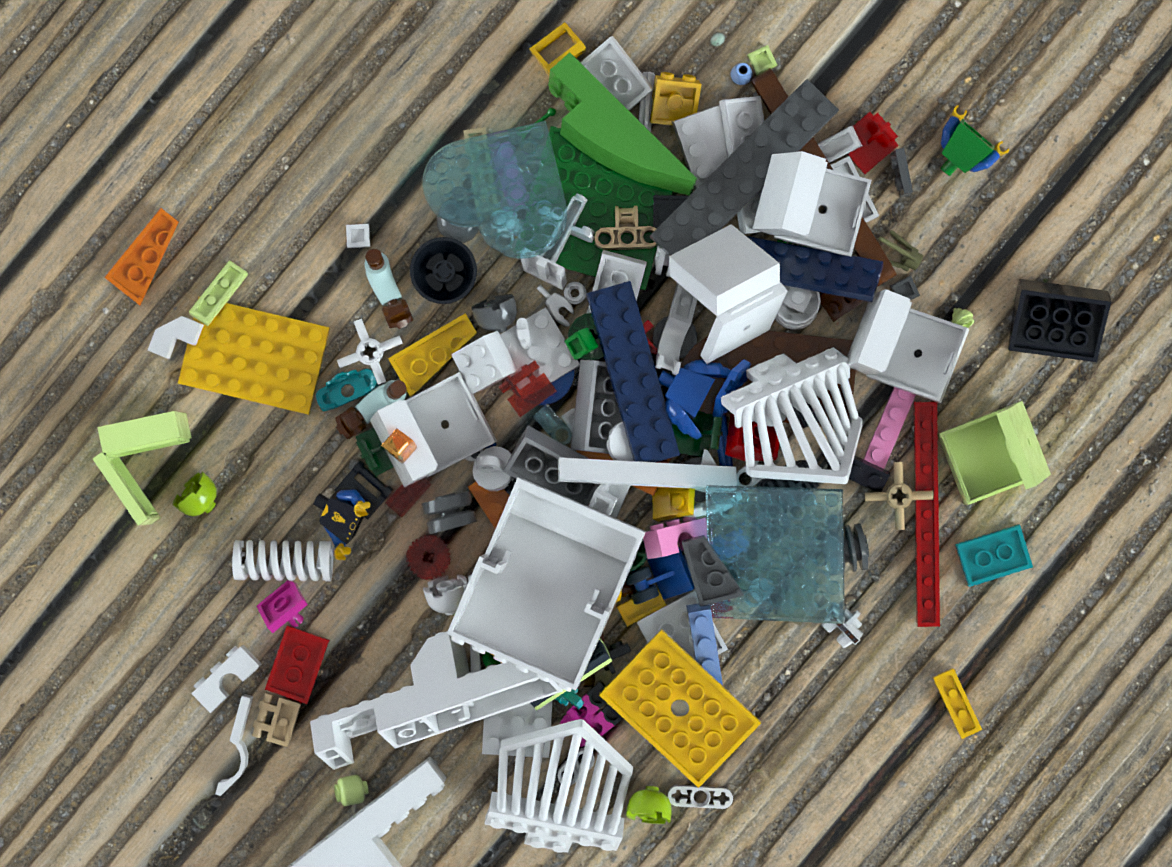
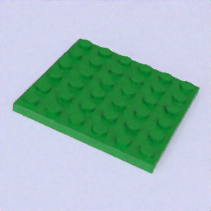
(603, 191)

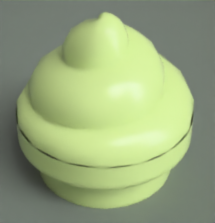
(962, 317)

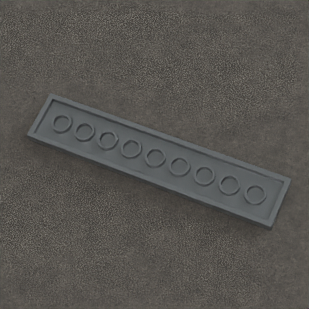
(745, 169)

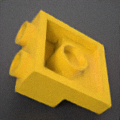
(674, 97)

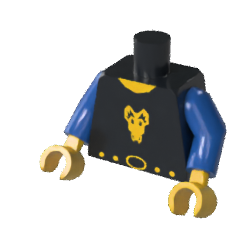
(342, 518)

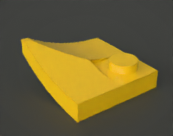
(672, 503)

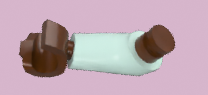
(385, 288)
(351, 422)

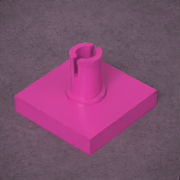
(282, 606)

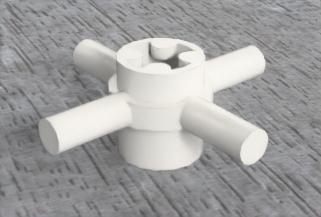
(378, 354)

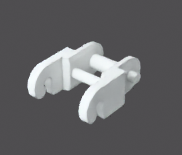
(523, 333)

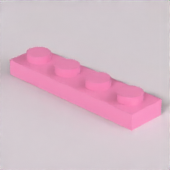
(889, 427)

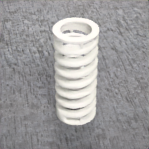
(323, 566)

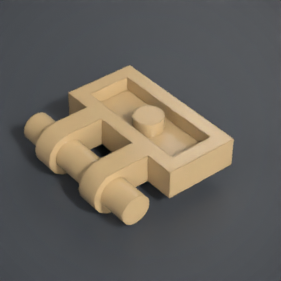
(283, 720)

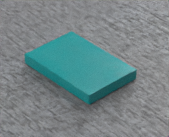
(993, 555)

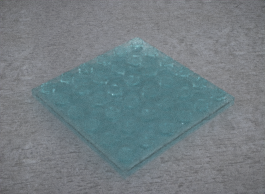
(780, 550)

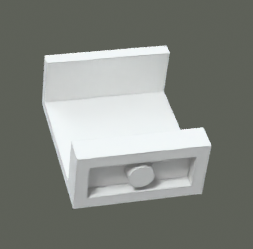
(609, 498)

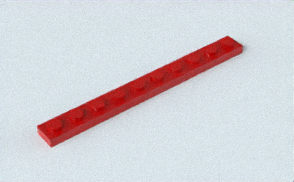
(926, 515)

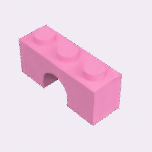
(663, 540)

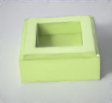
(762, 59)

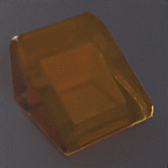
(399, 445)

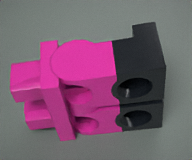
(599, 721)

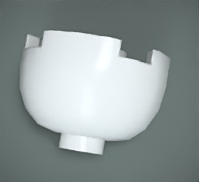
(445, 594)

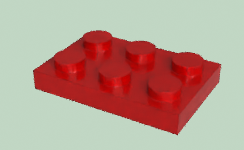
(297, 664)

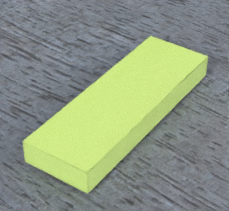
(218, 293)

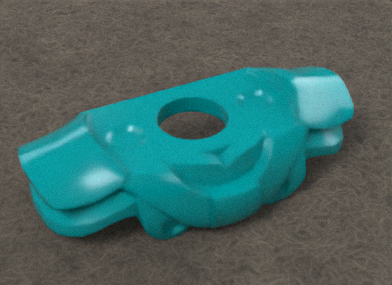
(331, 396)

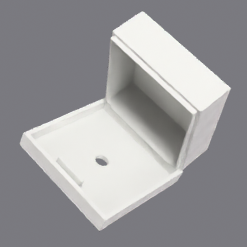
(791, 200)
(734, 283)
(892, 334)
(421, 421)

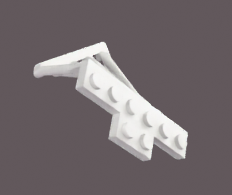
(784, 384)
(555, 824)

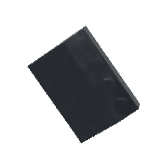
(1058, 320)

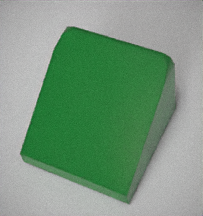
(581, 343)

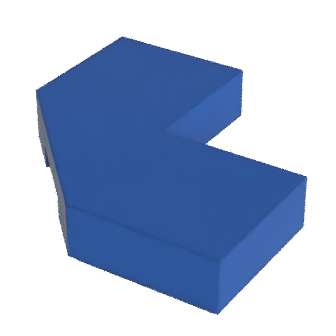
(734, 380)

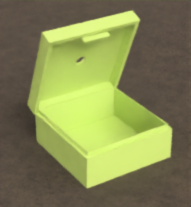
(132, 438)
(994, 453)

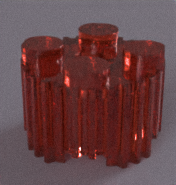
(424, 569)

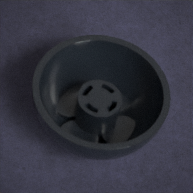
(432, 259)

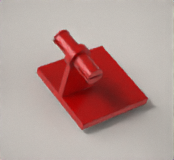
(876, 141)

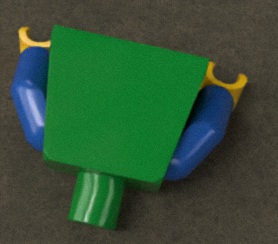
(966, 147)

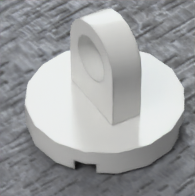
(489, 469)

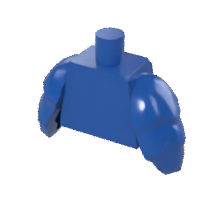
(688, 392)

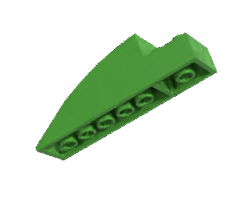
(611, 133)

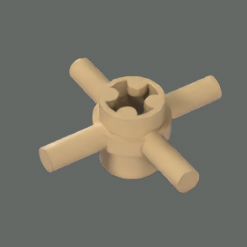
(909, 496)

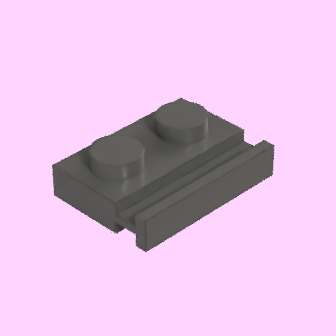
(900, 166)

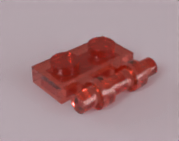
(530, 395)

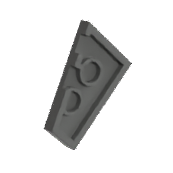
(709, 574)

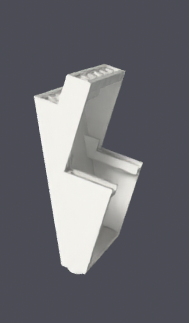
(546, 584)

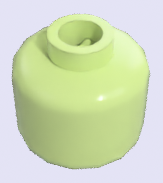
(350, 790)

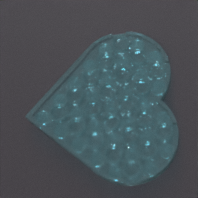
(503, 186)

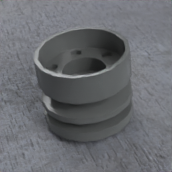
(855, 548)

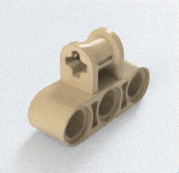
(625, 224)

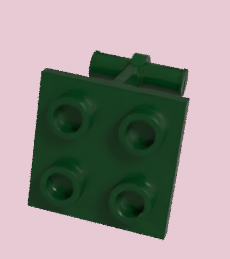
(695, 447)
(373, 452)

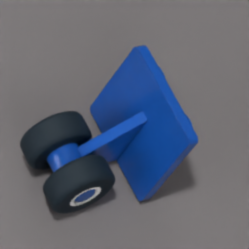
(669, 574)

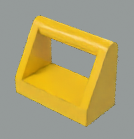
(576, 50)

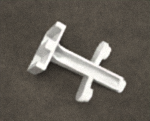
(545, 265)

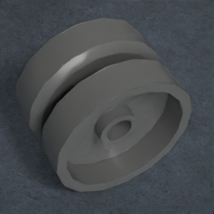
(449, 512)

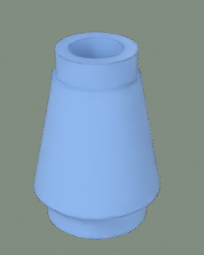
(737, 77)

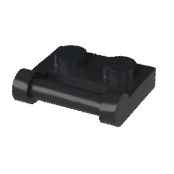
(351, 483)

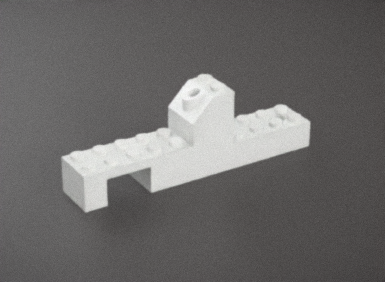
(439, 701)
(358, 839)

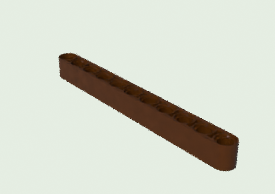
(866, 245)

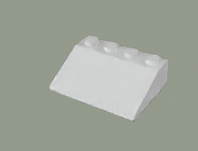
(702, 142)

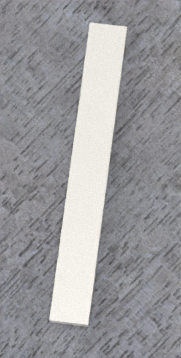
(644, 473)

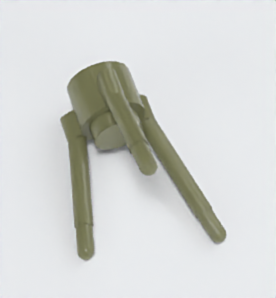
(910, 257)

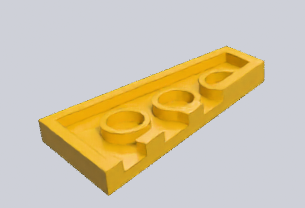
(428, 355)

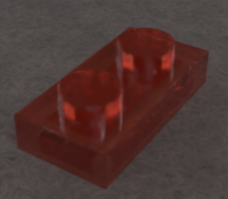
(406, 497)

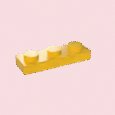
(957, 703)

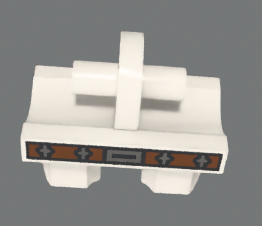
(850, 631)

